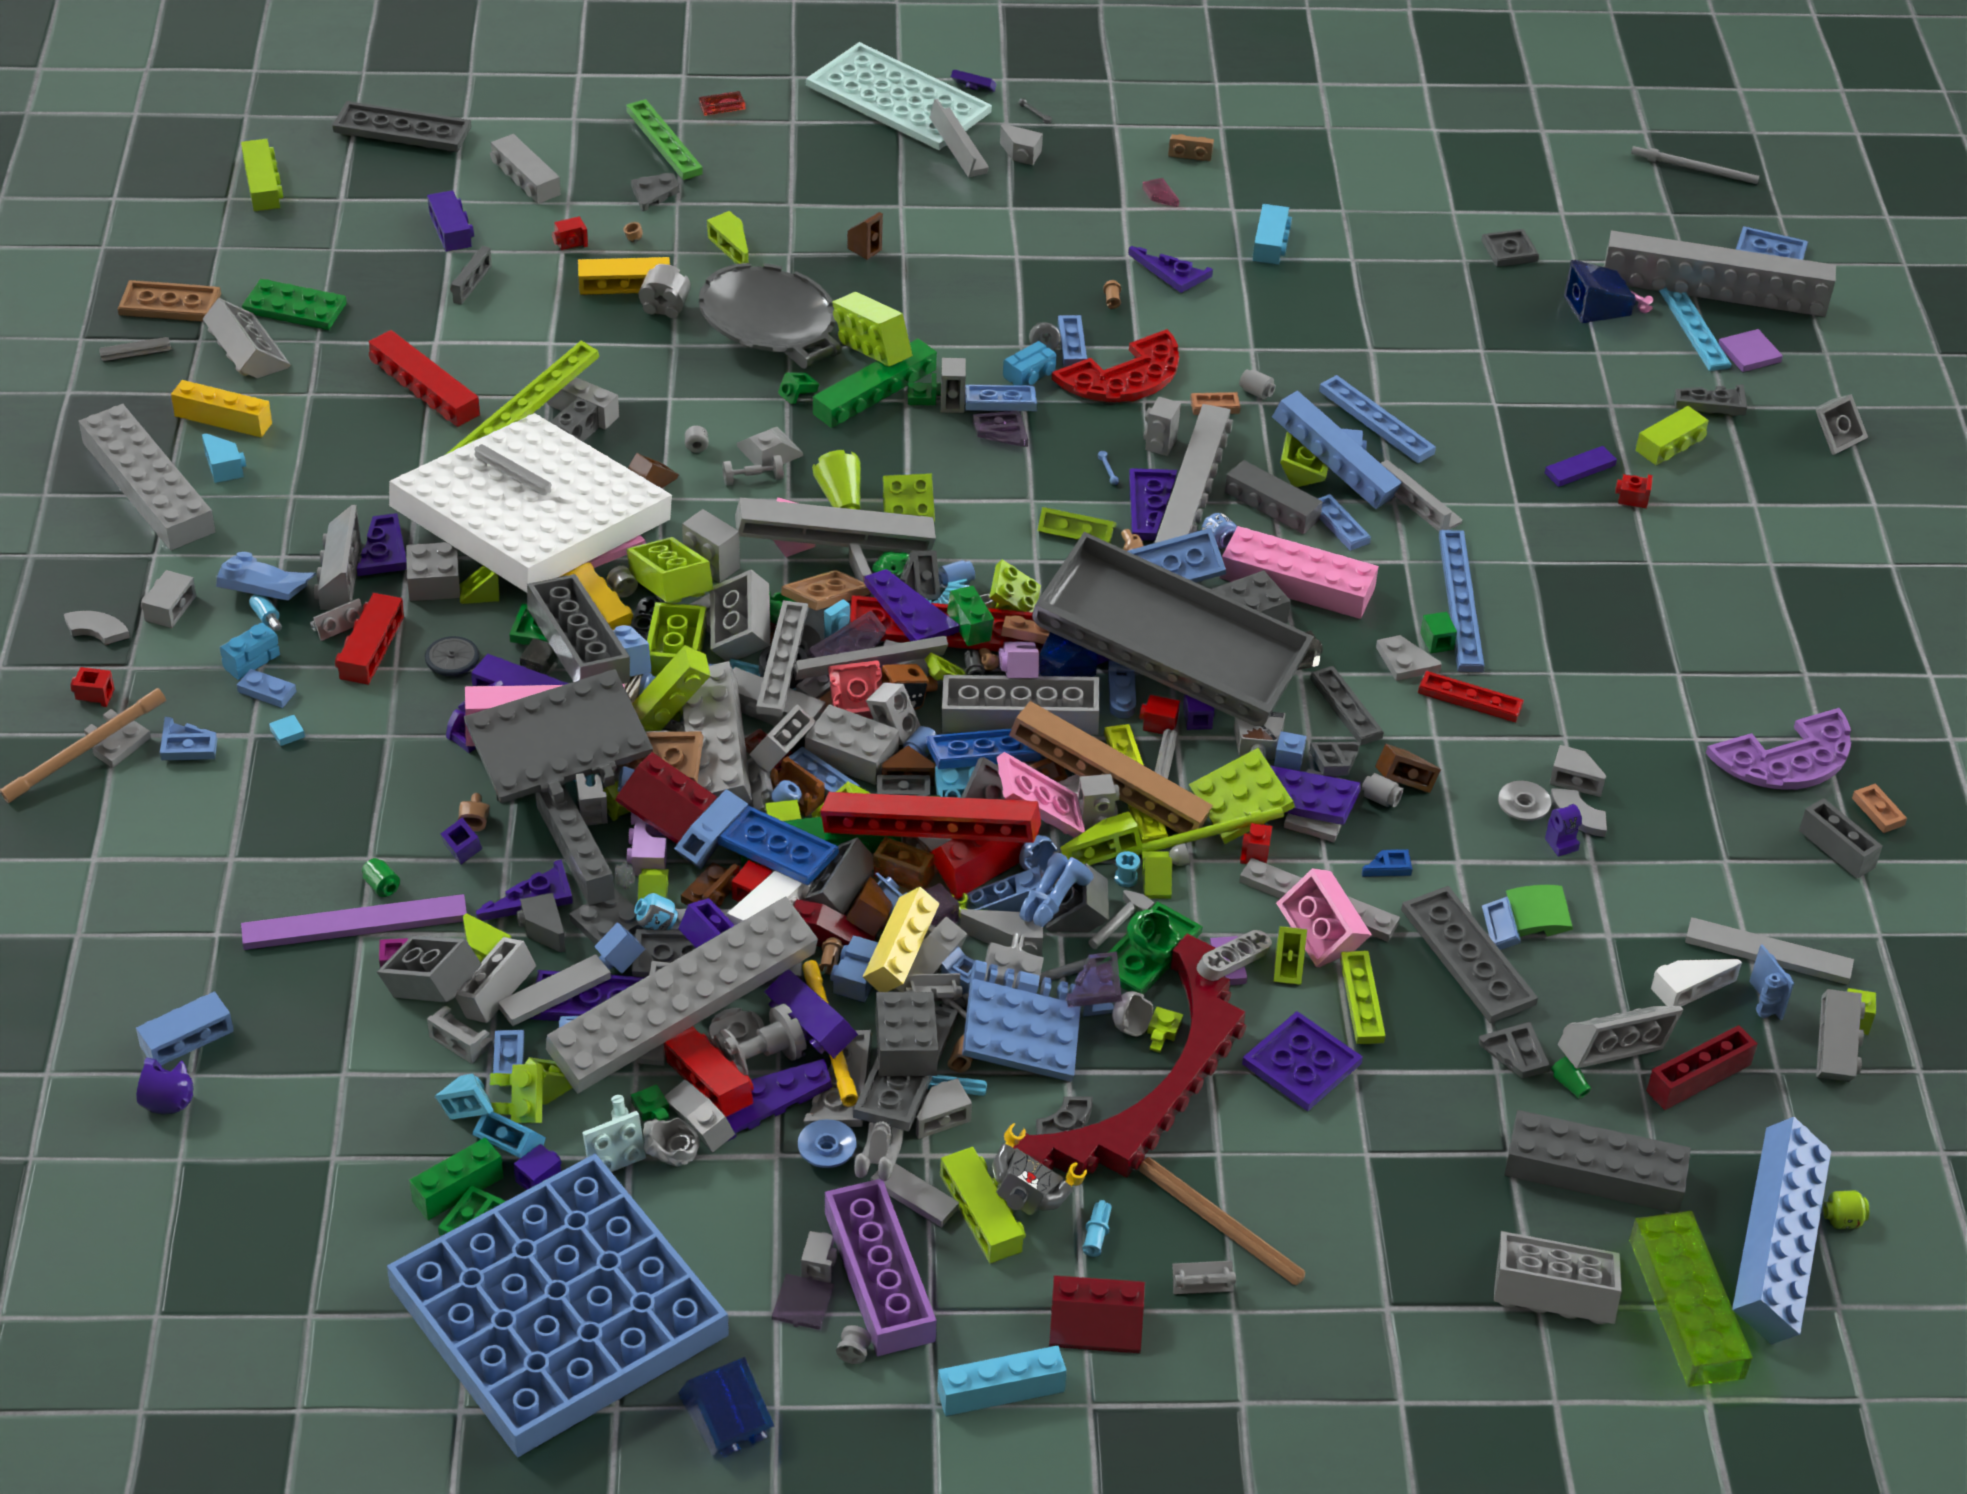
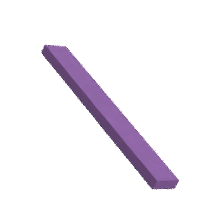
(353, 922)

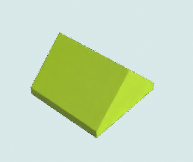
(1301, 464)

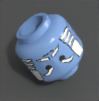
(1222, 528)

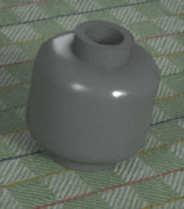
(1038, 330)

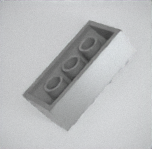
(244, 340)
(339, 561)
(1619, 1035)

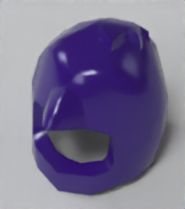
(164, 1090)

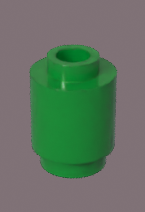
(380, 877)

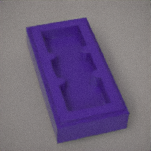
(973, 81)

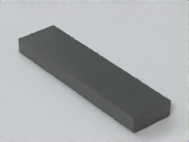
(1346, 705)

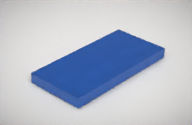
(966, 748)
(778, 845)

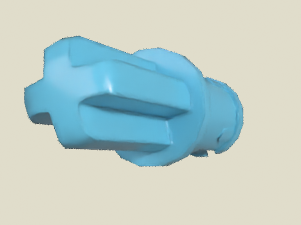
(1097, 1229)

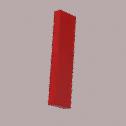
(1470, 696)

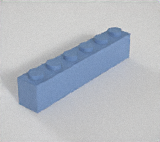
(1336, 449)

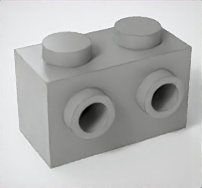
(1162, 426)
(1097, 798)

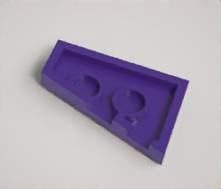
(383, 548)

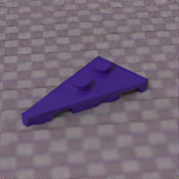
(1170, 269)
(552, 881)

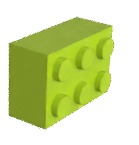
(673, 628)

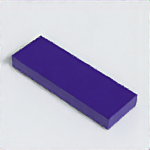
(1580, 466)

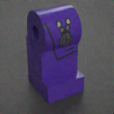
(1563, 830)

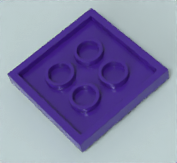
(1302, 1060)

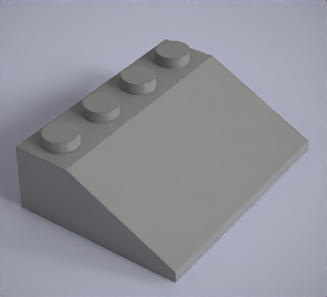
(1557, 1278)

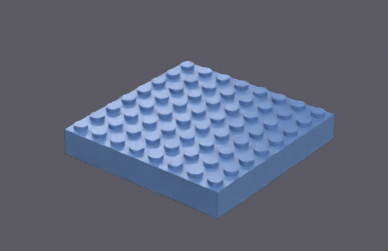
(557, 1303)

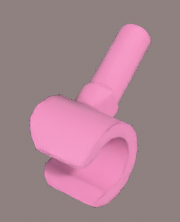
(1644, 303)

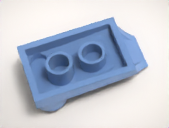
(249, 576)

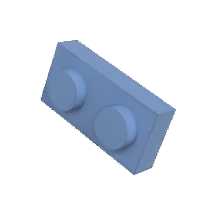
(266, 688)
(508, 1050)

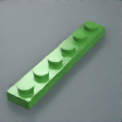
(664, 139)

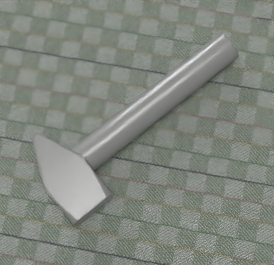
(1135, 903)

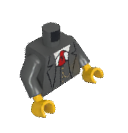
(1027, 1182)

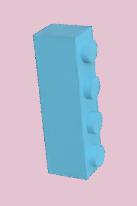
(1001, 1380)

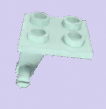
(617, 1141)

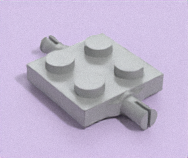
(1013, 958)

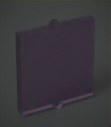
(803, 1301)

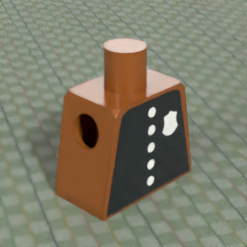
(914, 680)

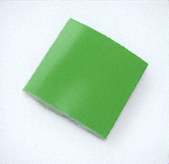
(1540, 909)

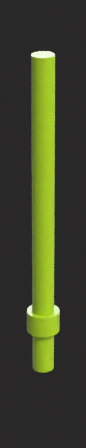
(1255, 817)

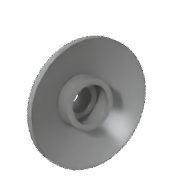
(1524, 800)

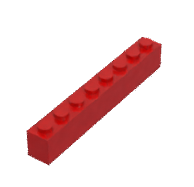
(931, 817)

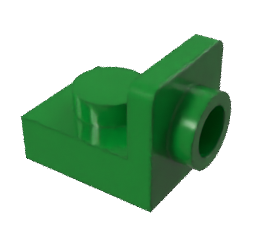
(796, 384)
(924, 393)

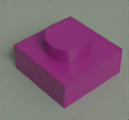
(388, 948)

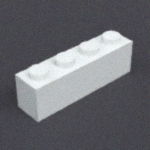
(767, 893)

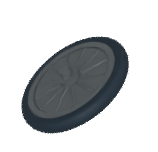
(452, 656)

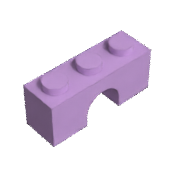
(1019, 659)
(646, 849)

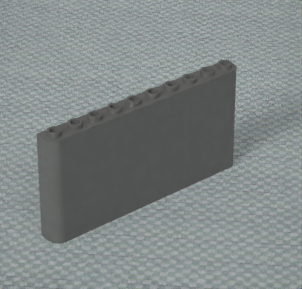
(1172, 629)

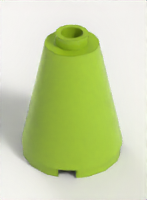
(839, 478)

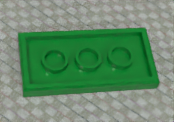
(1140, 971)

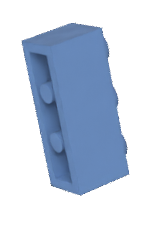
(185, 1029)

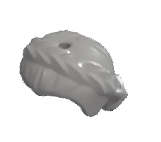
(671, 1141)

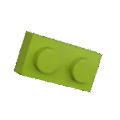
(939, 667)

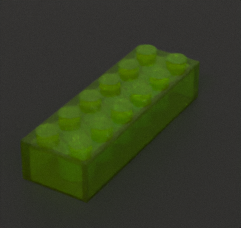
(1690, 1299)

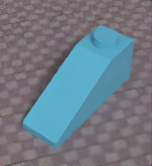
(464, 1098)

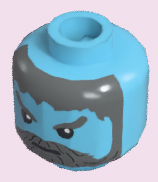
(655, 912)

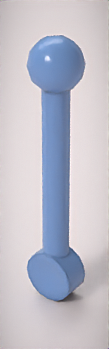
(1102, 455)

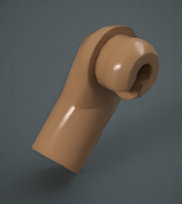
(988, 660)

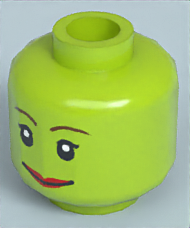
(1846, 1209)

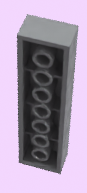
(147, 477)

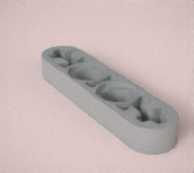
(1215, 966)

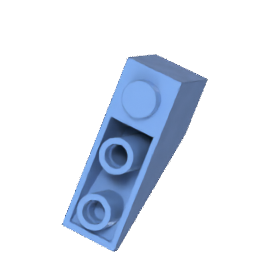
(702, 836)
(1006, 893)

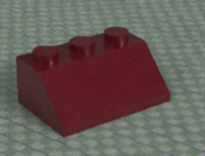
(664, 797)
(1097, 1314)

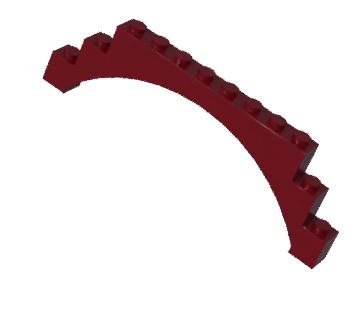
(1127, 1137)

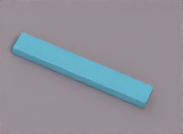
(1696, 330)

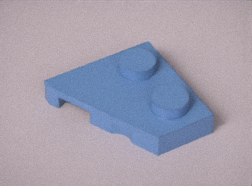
(186, 742)

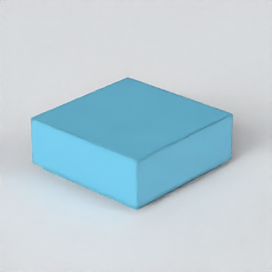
(287, 730)

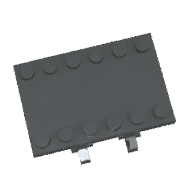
(559, 734)

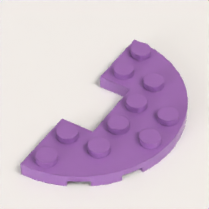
(1791, 765)

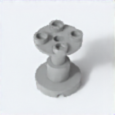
(779, 1035)

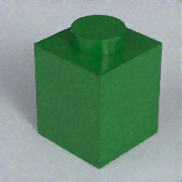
(1438, 632)

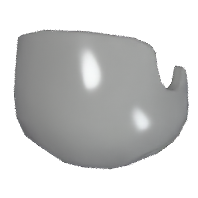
(1132, 1014)

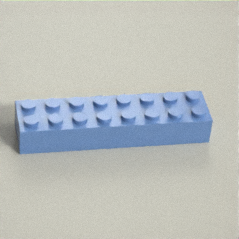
(1782, 1231)

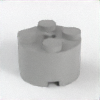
(664, 291)

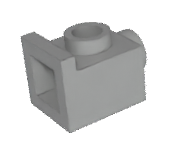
(819, 1257)

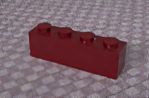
(1701, 1067)

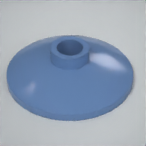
(827, 1134)

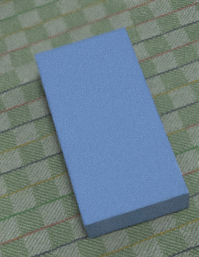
(1501, 923)

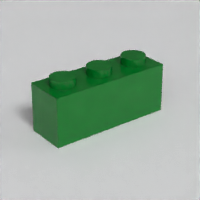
(447, 1181)

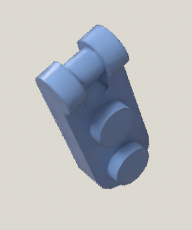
(1121, 690)

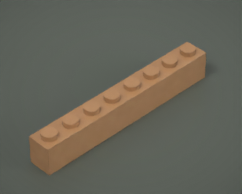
(1092, 757)

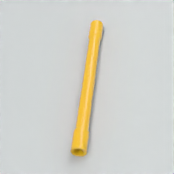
(844, 1081)

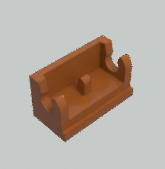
(811, 787)

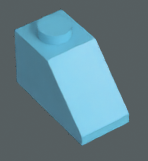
(223, 458)

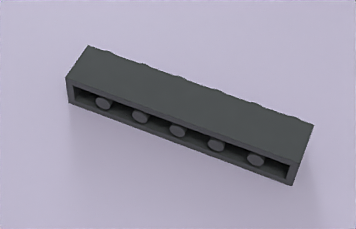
(577, 847)

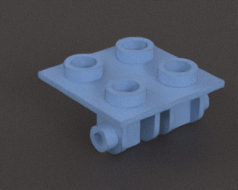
(1772, 985)

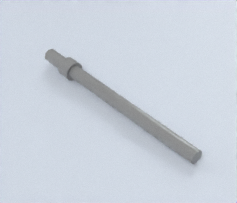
(1654, 154)

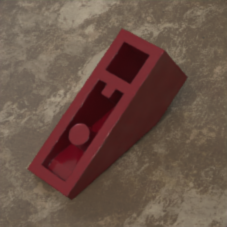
(828, 923)

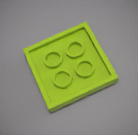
(1241, 788)

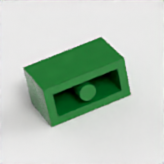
(971, 614)

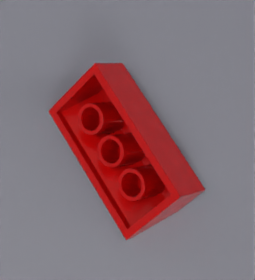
(973, 862)

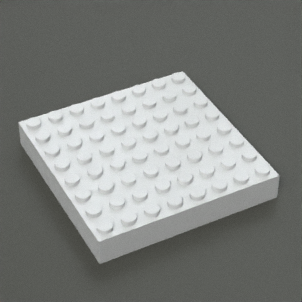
(515, 528)

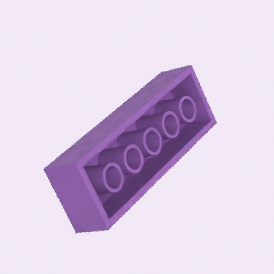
(880, 1267)

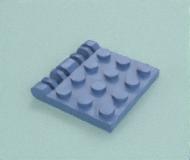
(1019, 1025)

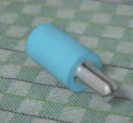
(265, 611)

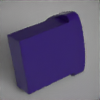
(456, 730)

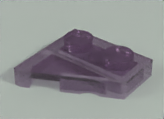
(1001, 427)
(1097, 982)

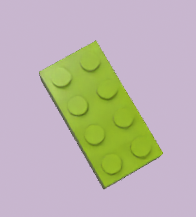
(872, 328)
(670, 569)

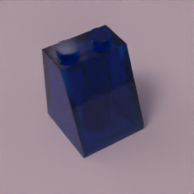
(1597, 293)
(1066, 659)
(727, 1408)

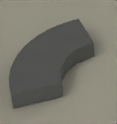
(1070, 1116)

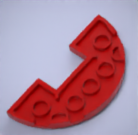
(1145, 375)

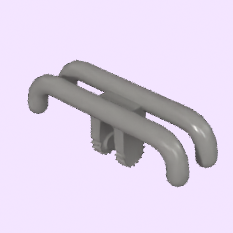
(879, 1150)

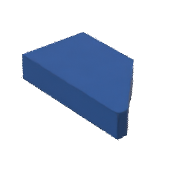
(1389, 864)

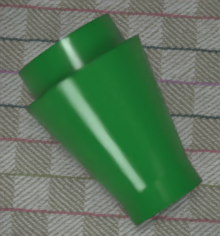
(1571, 1077)

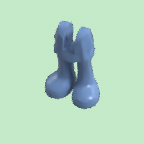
(1040, 906)

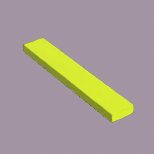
(1123, 740)

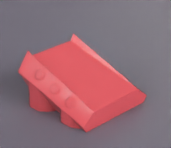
(853, 685)

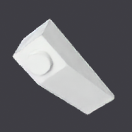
(1692, 979)

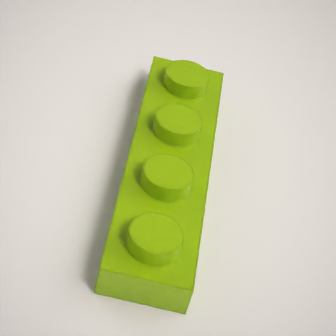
(1362, 997)

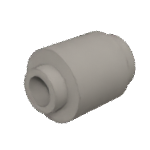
(1257, 384)
(1382, 790)

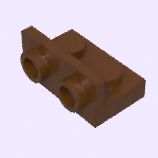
(712, 884)

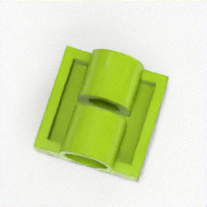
(909, 495)
(1013, 589)

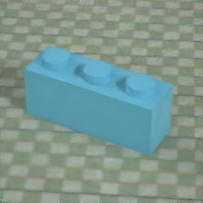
(1272, 234)

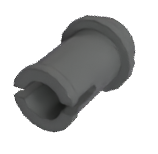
(973, 664)

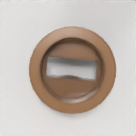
(633, 231)

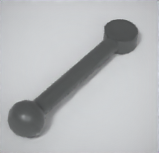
(1046, 119)

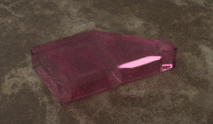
(1160, 192)

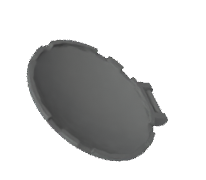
(770, 311)

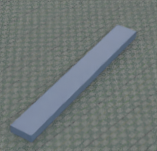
(1461, 601)

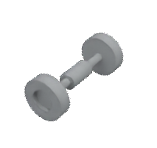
(777, 468)

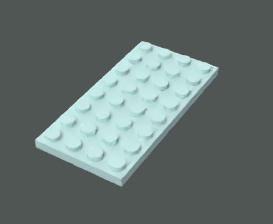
(894, 93)

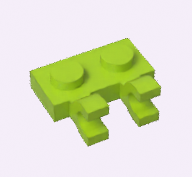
(526, 1093)

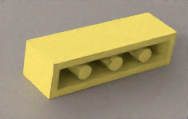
(901, 940)

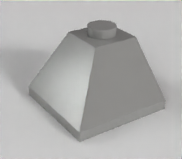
(1841, 423)
(769, 443)

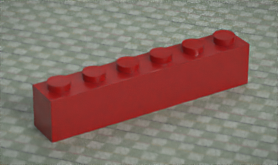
(424, 378)

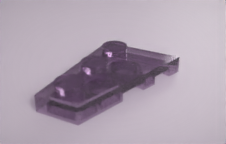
(855, 636)

